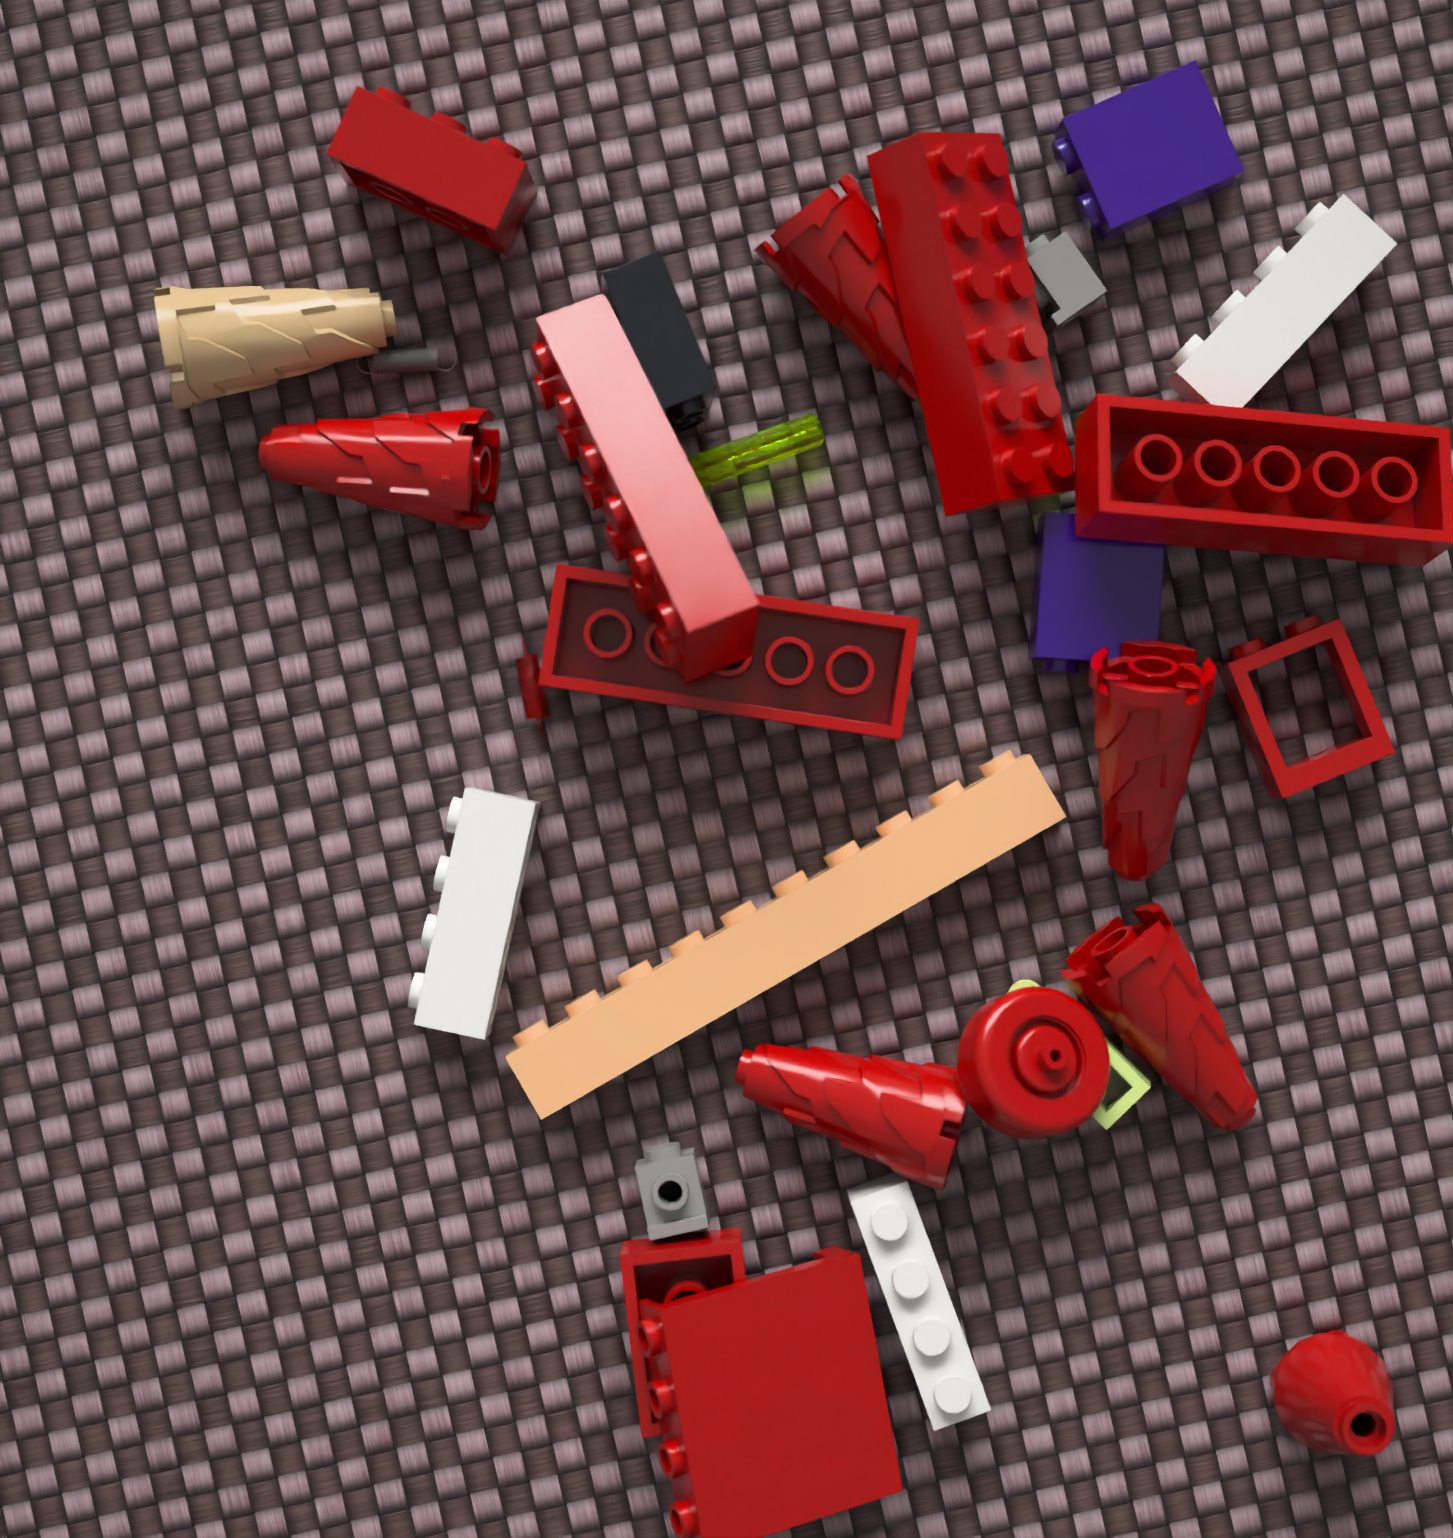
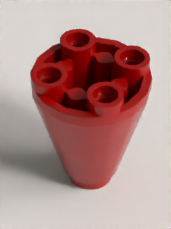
(1335, 1395)

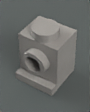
(1062, 280)
(679, 1216)

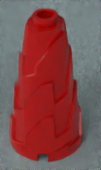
(843, 270)
(399, 462)
(1146, 733)
(1160, 1008)
(871, 1105)

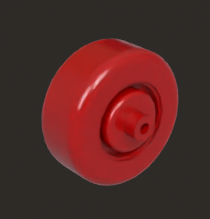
(1033, 1063)

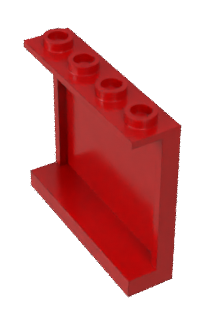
(770, 1400)

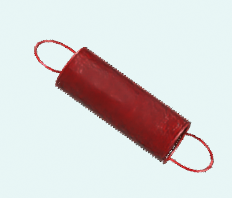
(532, 693)

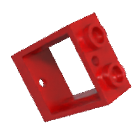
(1288, 780)

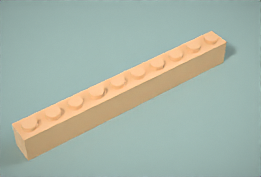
(784, 934)

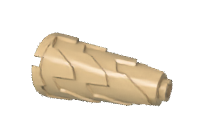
(252, 336)

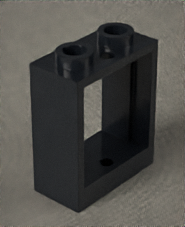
(661, 338)

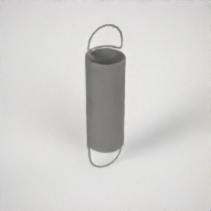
(406, 360)

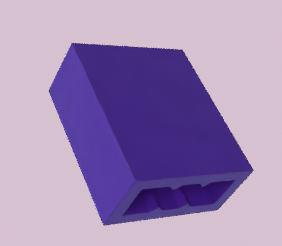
(1146, 152)
(1090, 594)

